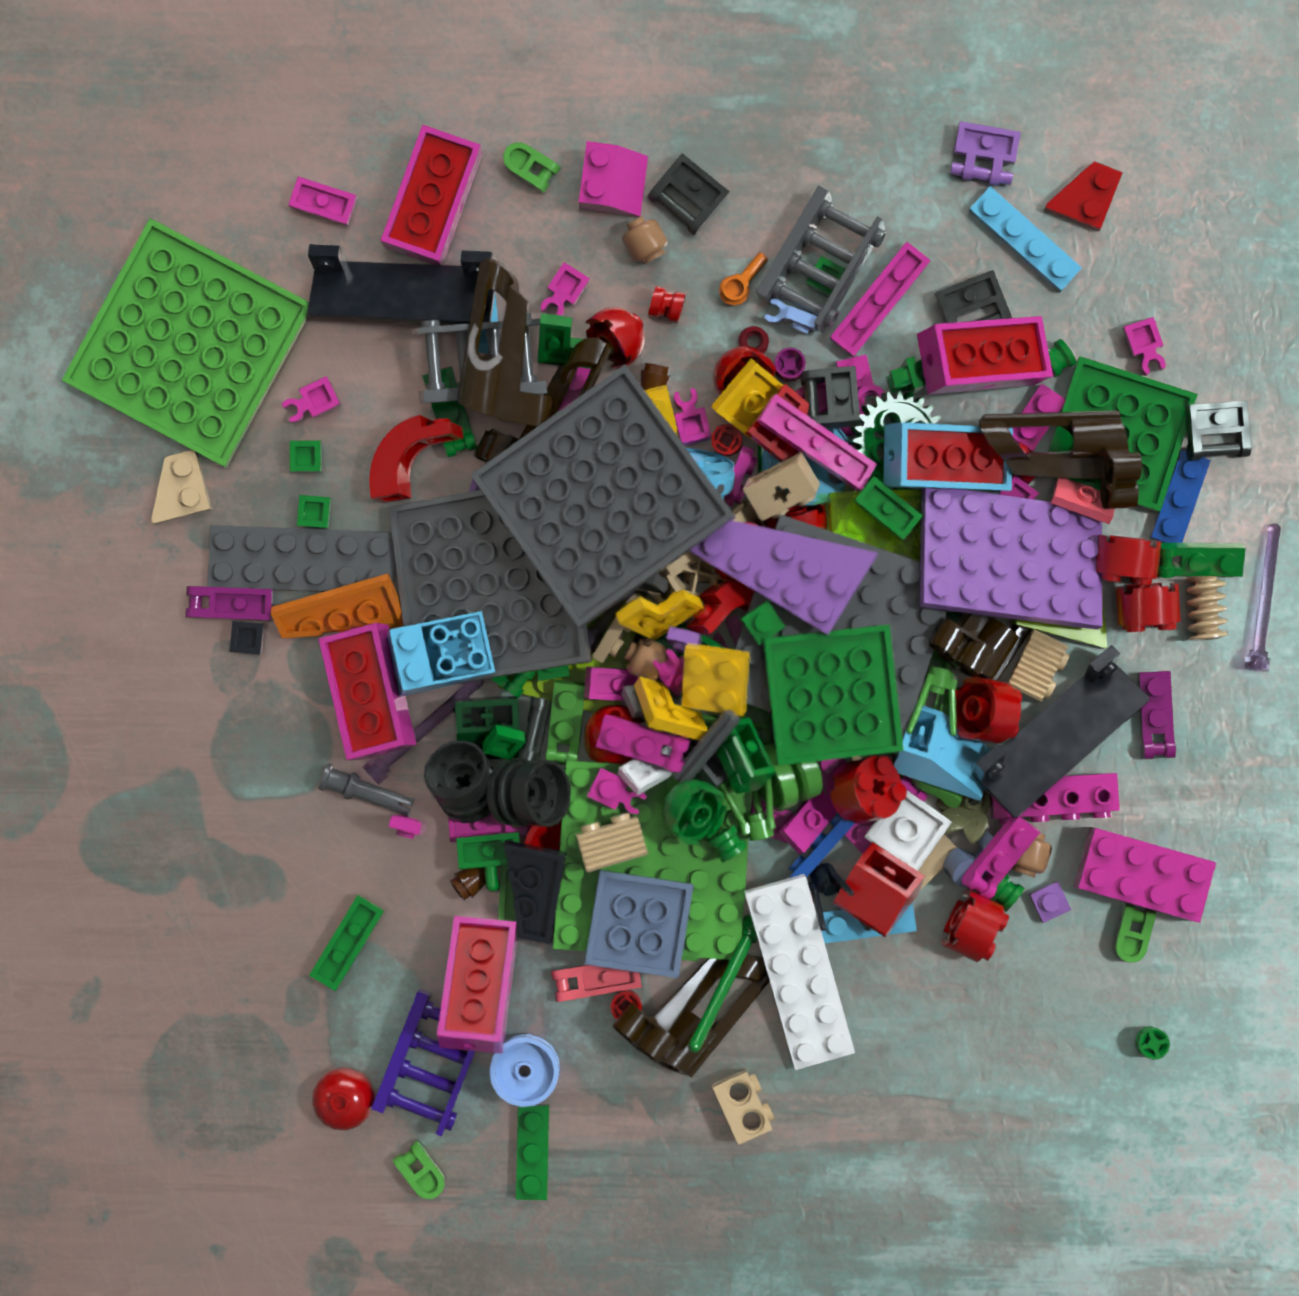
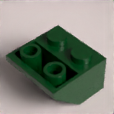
(478, 716)

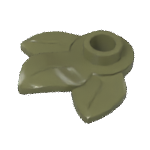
(967, 817)

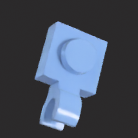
(800, 320)

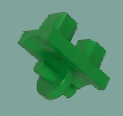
(907, 377)

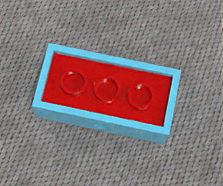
(942, 458)

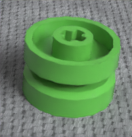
(792, 782)

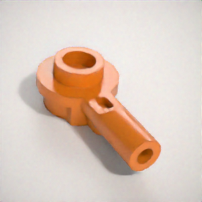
(735, 288)

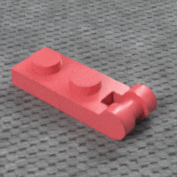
(593, 981)

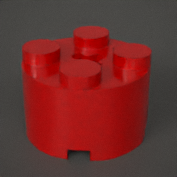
(1128, 558)
(1148, 605)
(987, 710)
(867, 789)
(974, 926)

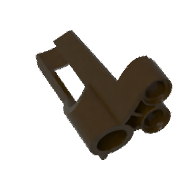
(589, 353)
(494, 381)
(1097, 451)
(978, 645)
(668, 1032)

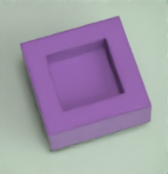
(680, 638)
(1049, 902)

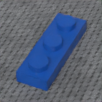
(1180, 499)
(821, 847)

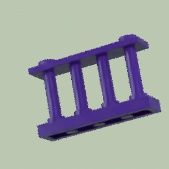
(401, 1067)

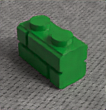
(745, 758)

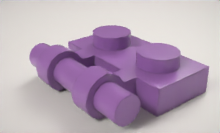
(988, 144)

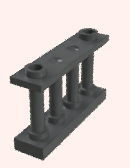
(805, 234)
(436, 389)

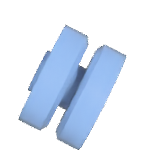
(525, 1088)

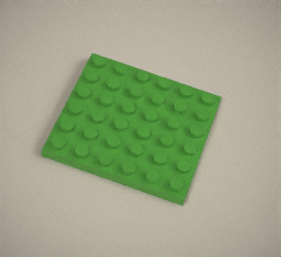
(187, 342)
(718, 887)

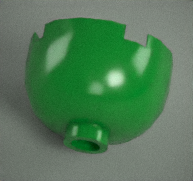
(693, 811)

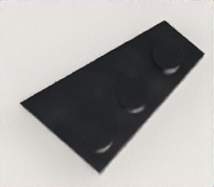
(536, 887)

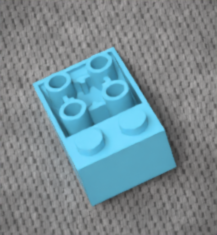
(440, 653)
(939, 757)

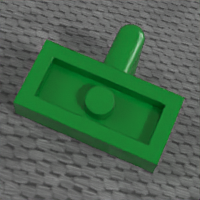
(485, 853)

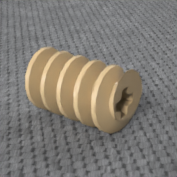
(1206, 607)

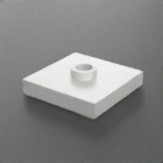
(910, 831)

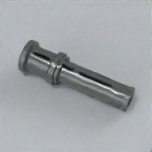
(351, 786)

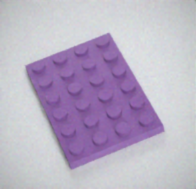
(1009, 558)

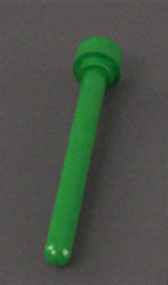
(748, 937)

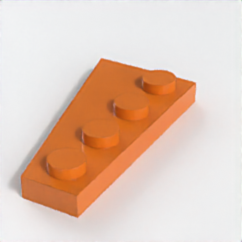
(340, 609)

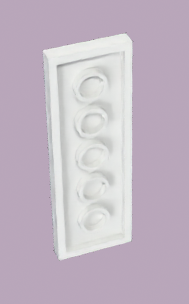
(799, 971)

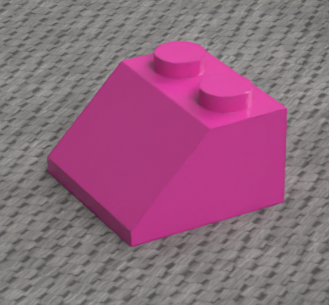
(612, 180)

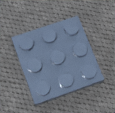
(638, 923)

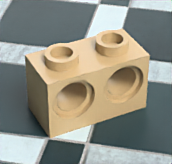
(735, 1109)

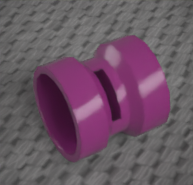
(792, 360)

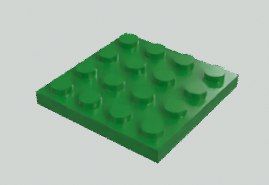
(1150, 415)
(833, 695)

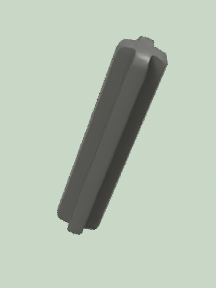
(707, 745)

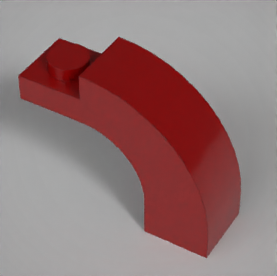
(397, 451)
(719, 602)

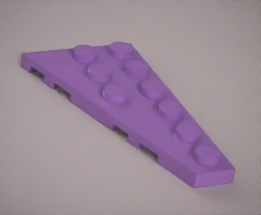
(791, 570)

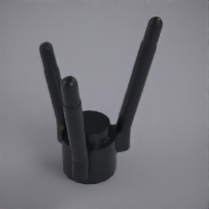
(828, 882)

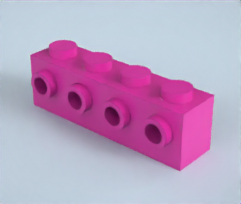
(1069, 798)

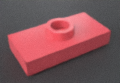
(1080, 499)

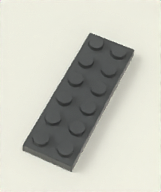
(297, 557)

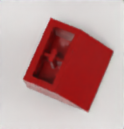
(881, 889)

